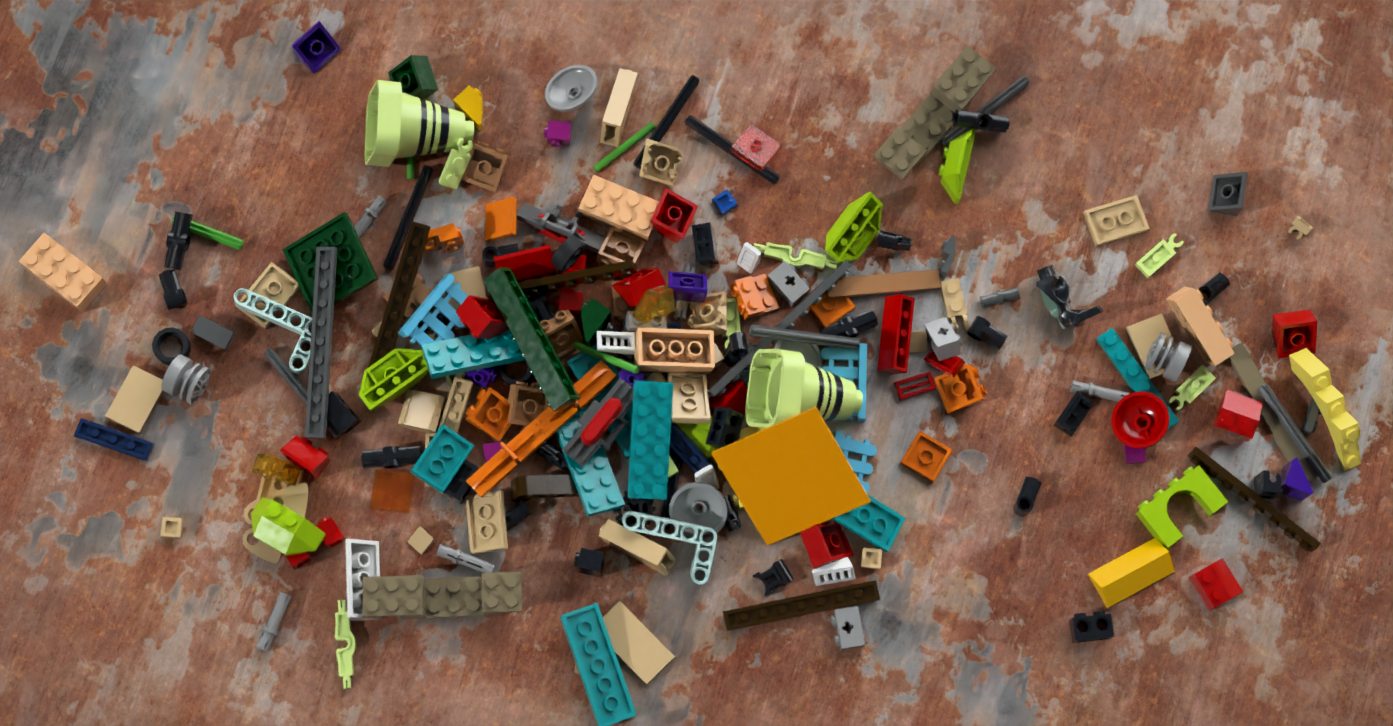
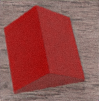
(732, 398)

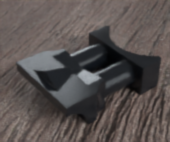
(782, 575)

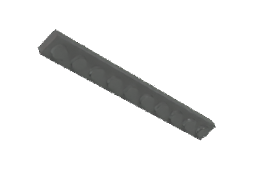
(786, 323)
(321, 343)

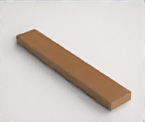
(886, 283)

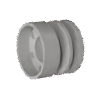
(1168, 357)
(186, 379)

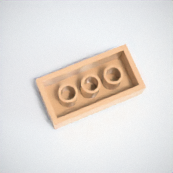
(618, 207)
(63, 272)
(1200, 325)
(674, 350)

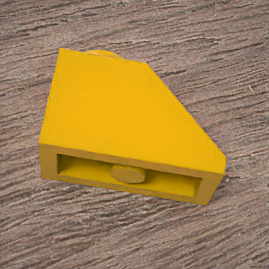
(471, 104)

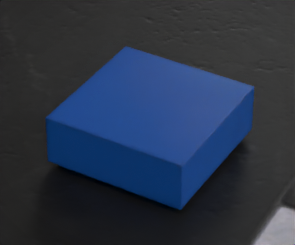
(724, 202)

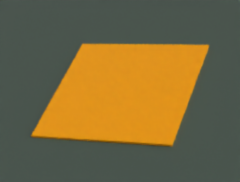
(791, 476)

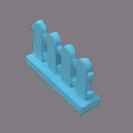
(429, 319)
(851, 373)
(864, 449)

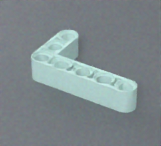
(285, 322)
(677, 534)

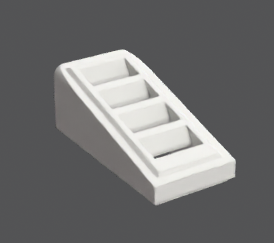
(749, 258)
(629, 336)
(708, 476)
(840, 571)

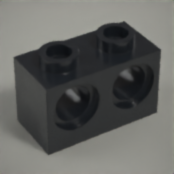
(724, 427)
(589, 562)
(1092, 632)

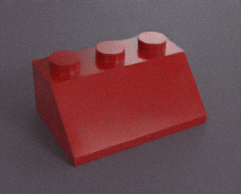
(529, 263)

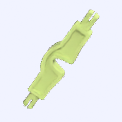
(805, 258)
(344, 655)

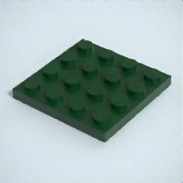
(353, 265)

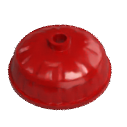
(1134, 410)

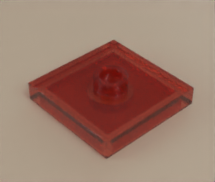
(755, 147)

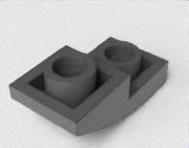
(948, 253)
(213, 332)

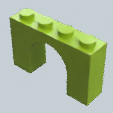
(1195, 484)

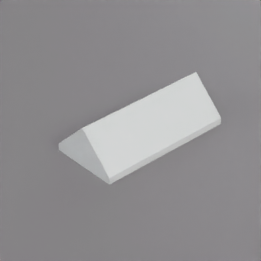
(361, 562)

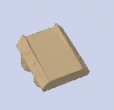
(660, 162)
(710, 315)
(421, 411)

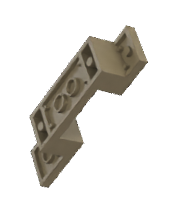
(933, 118)
(442, 597)

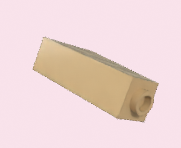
(618, 107)
(638, 547)

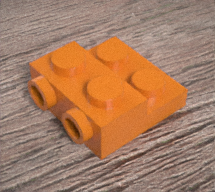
(446, 236)
(754, 296)
(962, 389)
(490, 413)

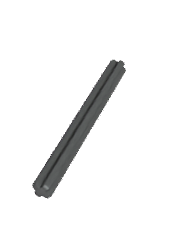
(988, 108)
(804, 337)
(294, 382)
(1295, 433)

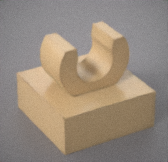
(1301, 225)

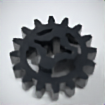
(639, 503)

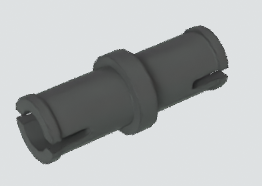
(999, 297)

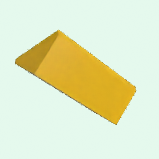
(1132, 572)

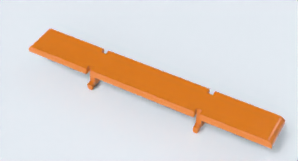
(539, 431)

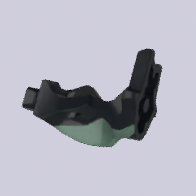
(1056, 297)

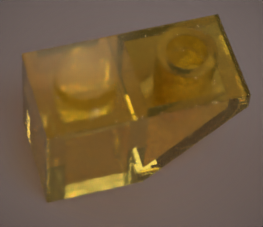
(654, 303)
(276, 469)

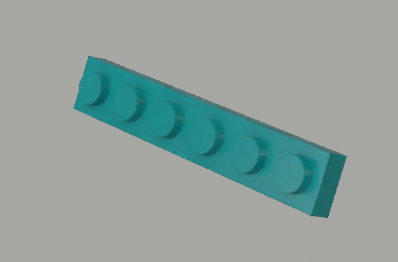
(1129, 367)

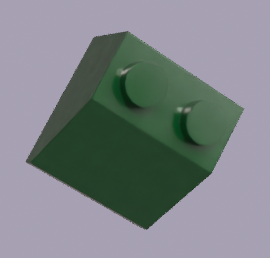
(415, 76)
(594, 319)

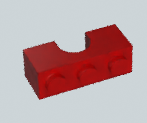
(568, 298)
(332, 538)

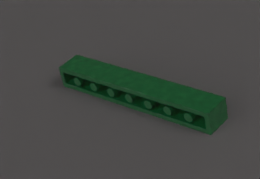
(531, 339)

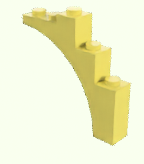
(1331, 403)

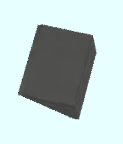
(1228, 193)

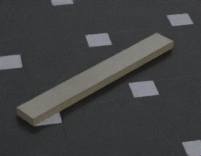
(1252, 381)

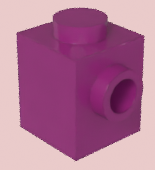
(558, 133)

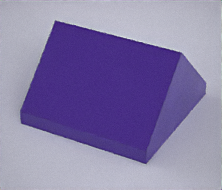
(315, 47)
(688, 286)
(1295, 481)

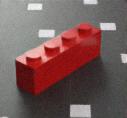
(896, 334)

